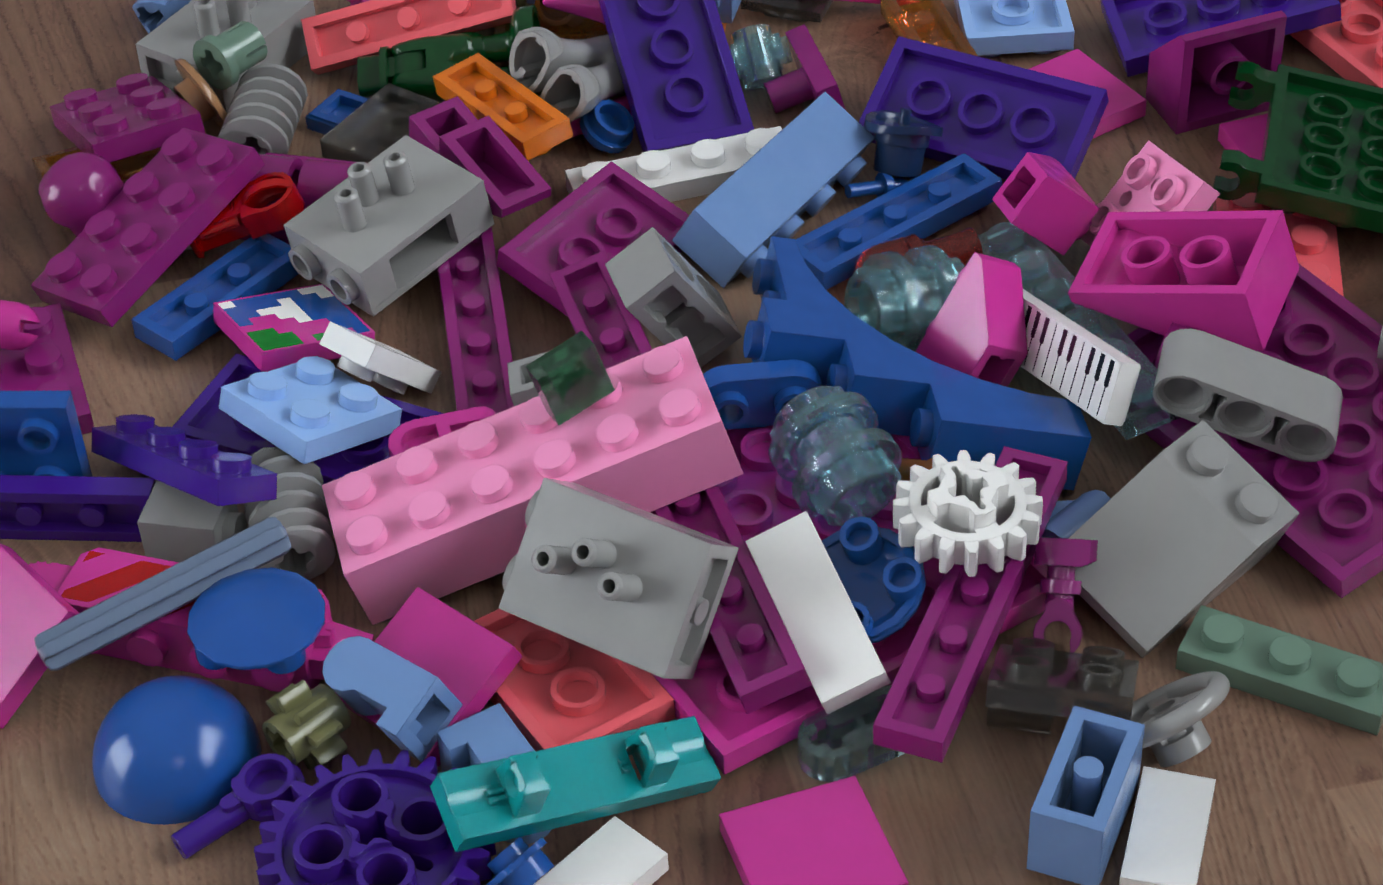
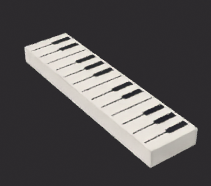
(1078, 363)

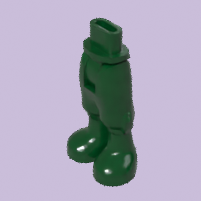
(418, 60)

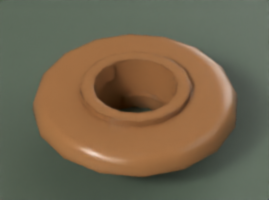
(199, 94)

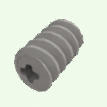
(265, 109)
(300, 510)

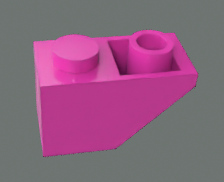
(1046, 202)
(981, 322)

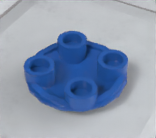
(877, 574)
(256, 621)

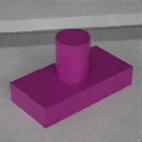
(809, 78)

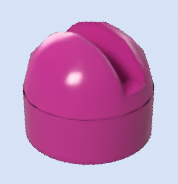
(12, 323)

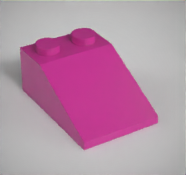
(1191, 269)

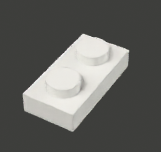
(378, 361)

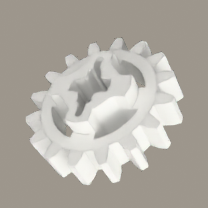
(967, 513)

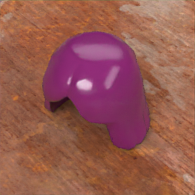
(78, 189)

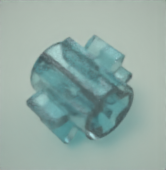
(758, 55)

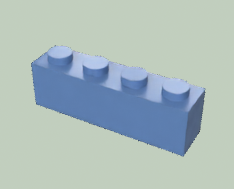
(774, 190)

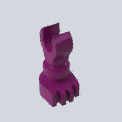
(1060, 586)

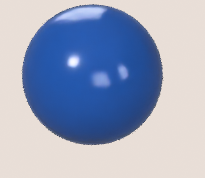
(172, 749)

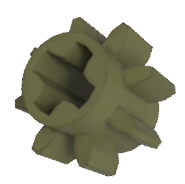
(307, 724)

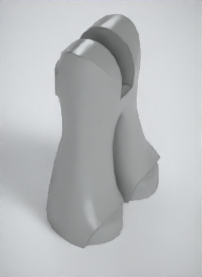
(567, 71)

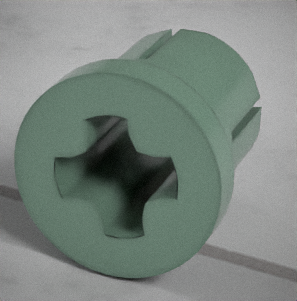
(229, 54)

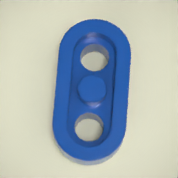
(756, 392)

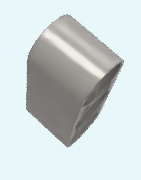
(1248, 395)

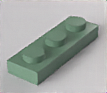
(1285, 668)

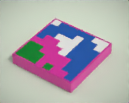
(285, 324)

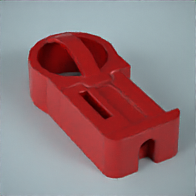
(247, 213)

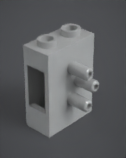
(174, 38)
(388, 225)
(617, 578)

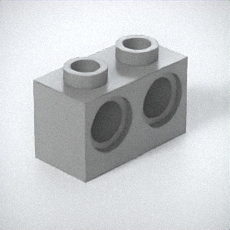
(672, 296)

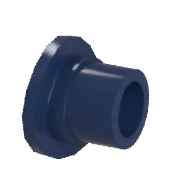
(900, 141)

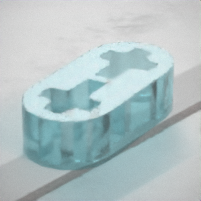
(845, 728)

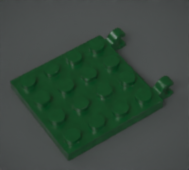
(1317, 147)

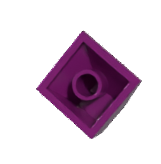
(1195, 71)

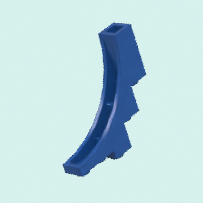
(909, 392)

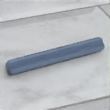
(160, 594)

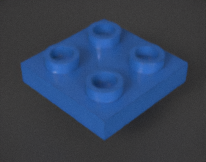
(41, 435)

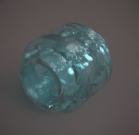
(902, 292)
(835, 455)

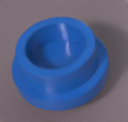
(608, 127)

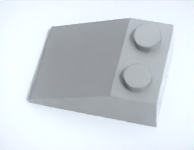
(1179, 537)

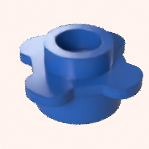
(520, 864)

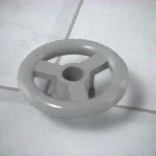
(1175, 714)

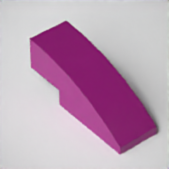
(483, 151)

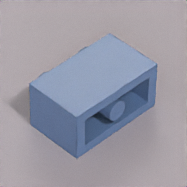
(1085, 797)

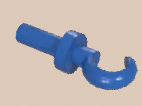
(882, 184)

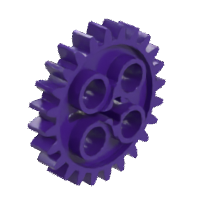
(366, 829)

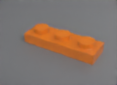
(518, 112)

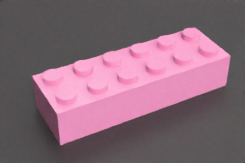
(460, 501)

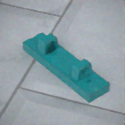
(573, 783)

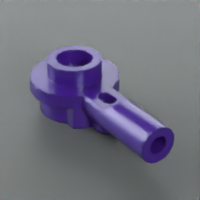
(254, 789)

